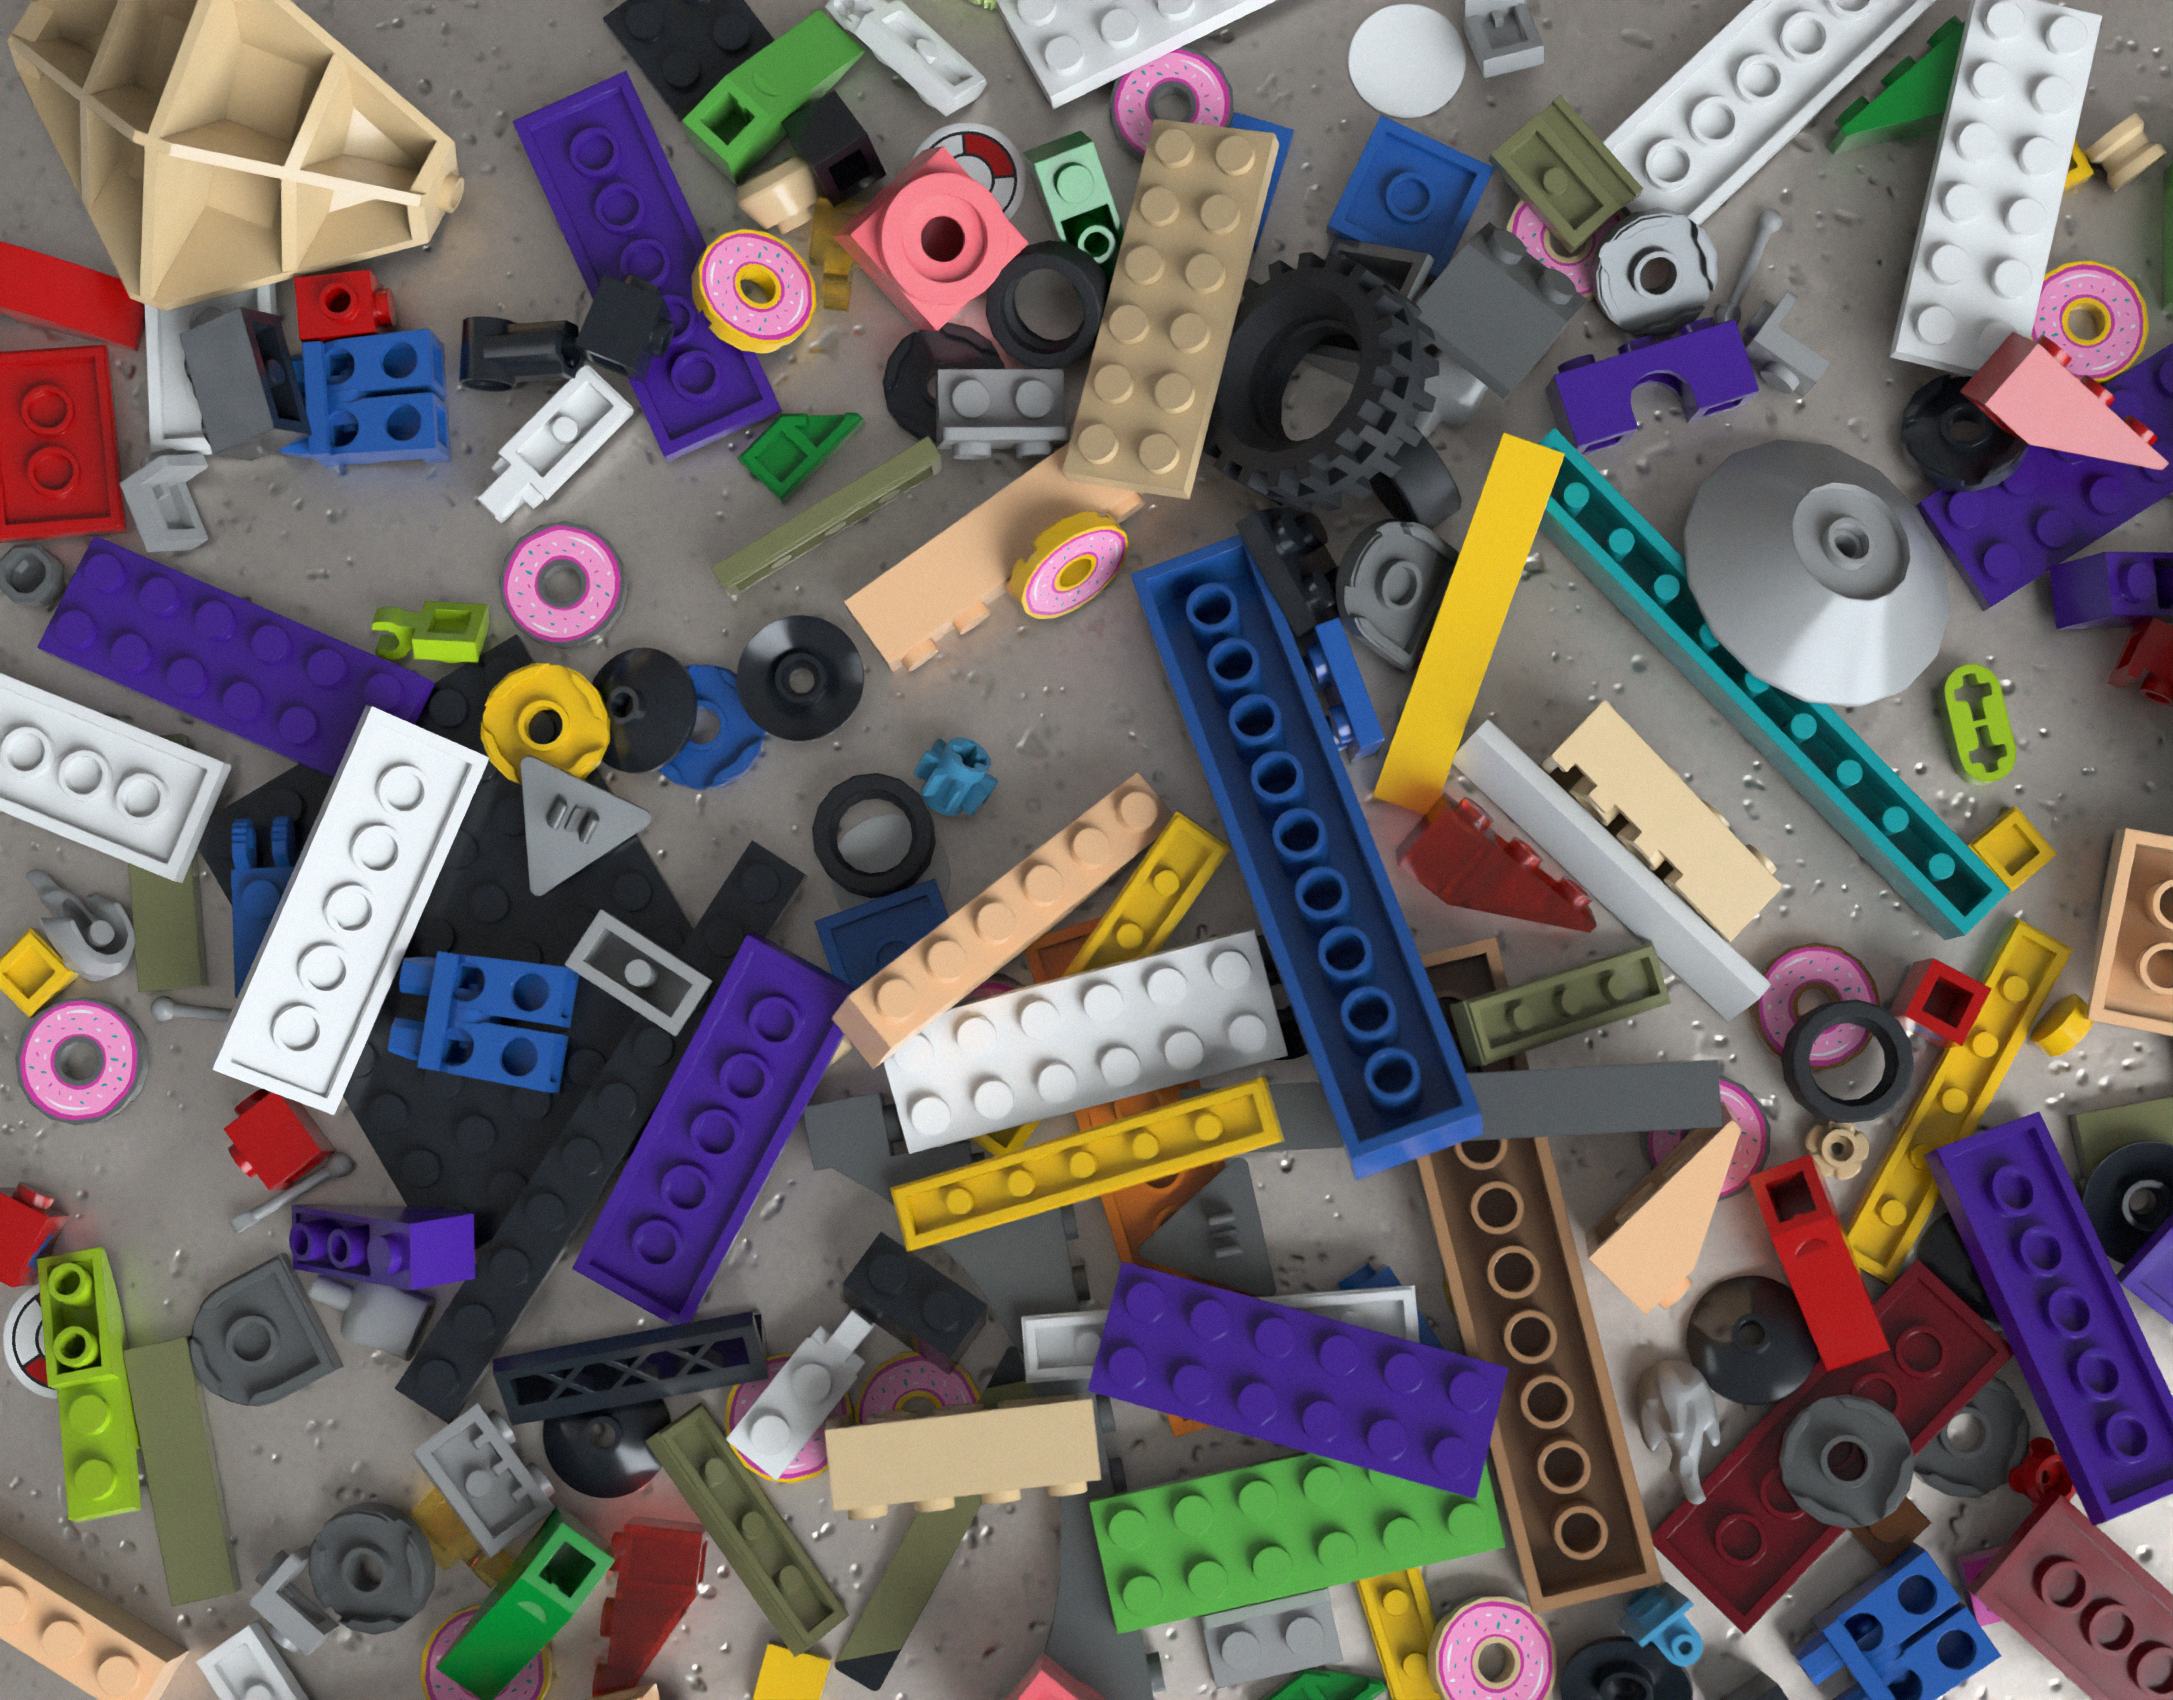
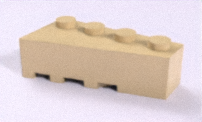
(1662, 821)
(961, 1454)

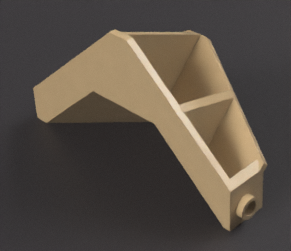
(228, 142)

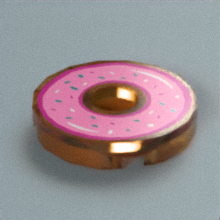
(1819, 968)

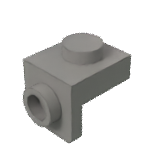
(1501, 35)
(1783, 359)
(163, 503)
(291, 1615)

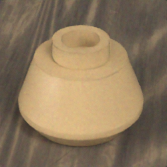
(780, 195)

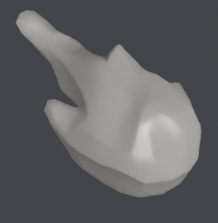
(90, 942)
(1678, 1407)

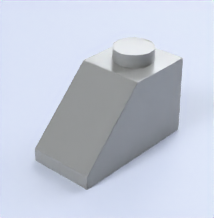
(638, 972)

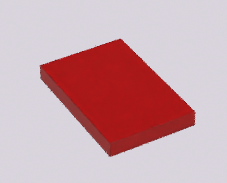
(58, 445)

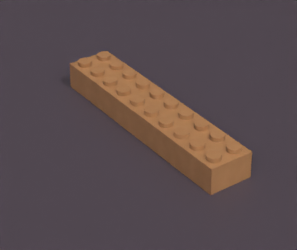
(1528, 1308)

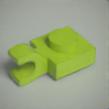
(439, 632)

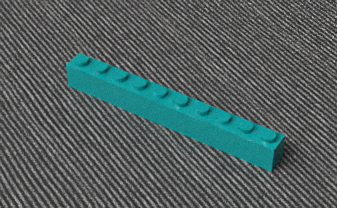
(1799, 738)

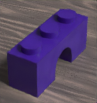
(1700, 367)

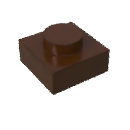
(1891, 1534)

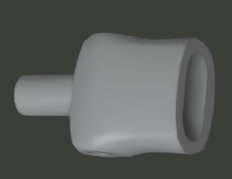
(1455, 392)
(378, 1314)

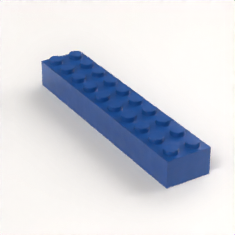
(1307, 860)

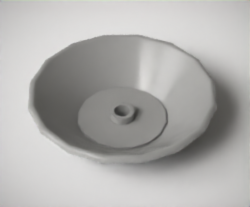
(1787, 598)

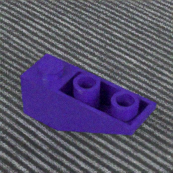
(2113, 590)
(384, 1244)

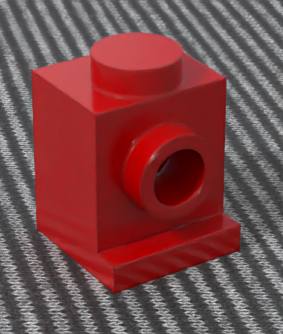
(2147, 661)

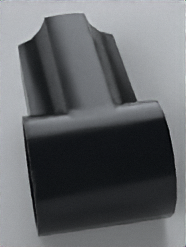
(507, 352)

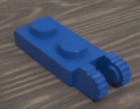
(257, 890)

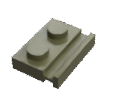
(1565, 174)

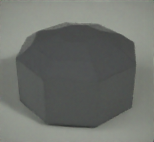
(31, 575)

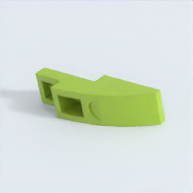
(88, 1369)

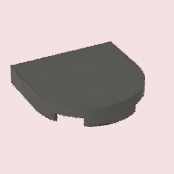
(1394, 587)
(260, 1337)

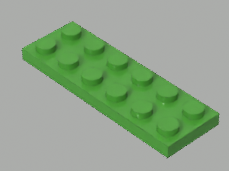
(1275, 1534)

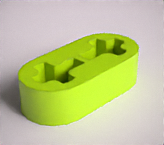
(1990, 720)

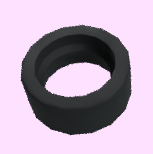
(1011, 330)
(1421, 488)
(866, 788)
(1897, 1057)

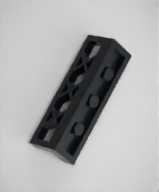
(632, 1368)

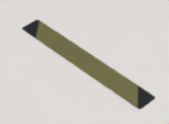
(920, 1560)

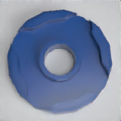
(735, 746)

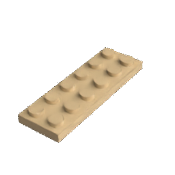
(1171, 308)

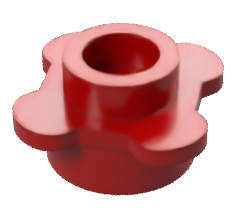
(2027, 1476)

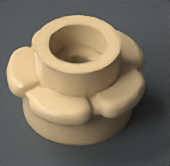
(1854, 1144)

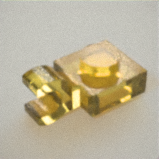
(830, 254)
(453, 1542)

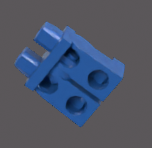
(374, 399)
(466, 1012)
(1897, 1635)

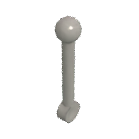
(1768, 222)
(165, 1008)
(337, 1165)

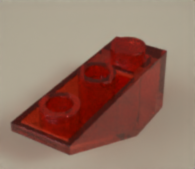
(1478, 870)
(657, 1583)

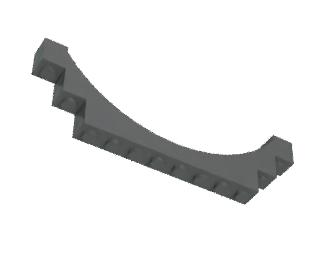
(1020, 1272)

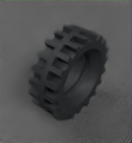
(1269, 340)

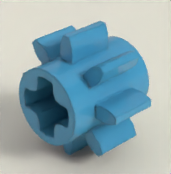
(955, 776)

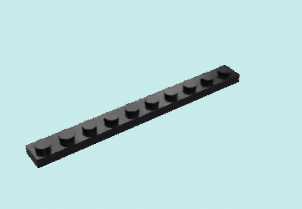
(588, 1151)

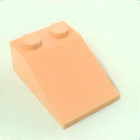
(2135, 935)
(1660, 1224)

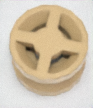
(2125, 152)

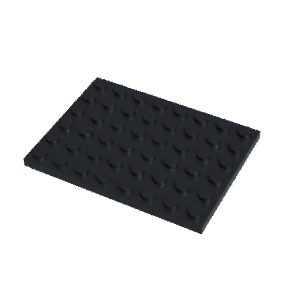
(442, 1133)

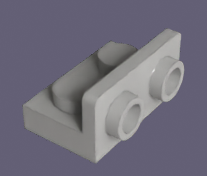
(1000, 411)
(485, 1479)
(1271, 1638)

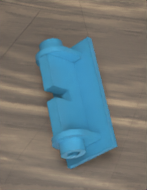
(1660, 1618)

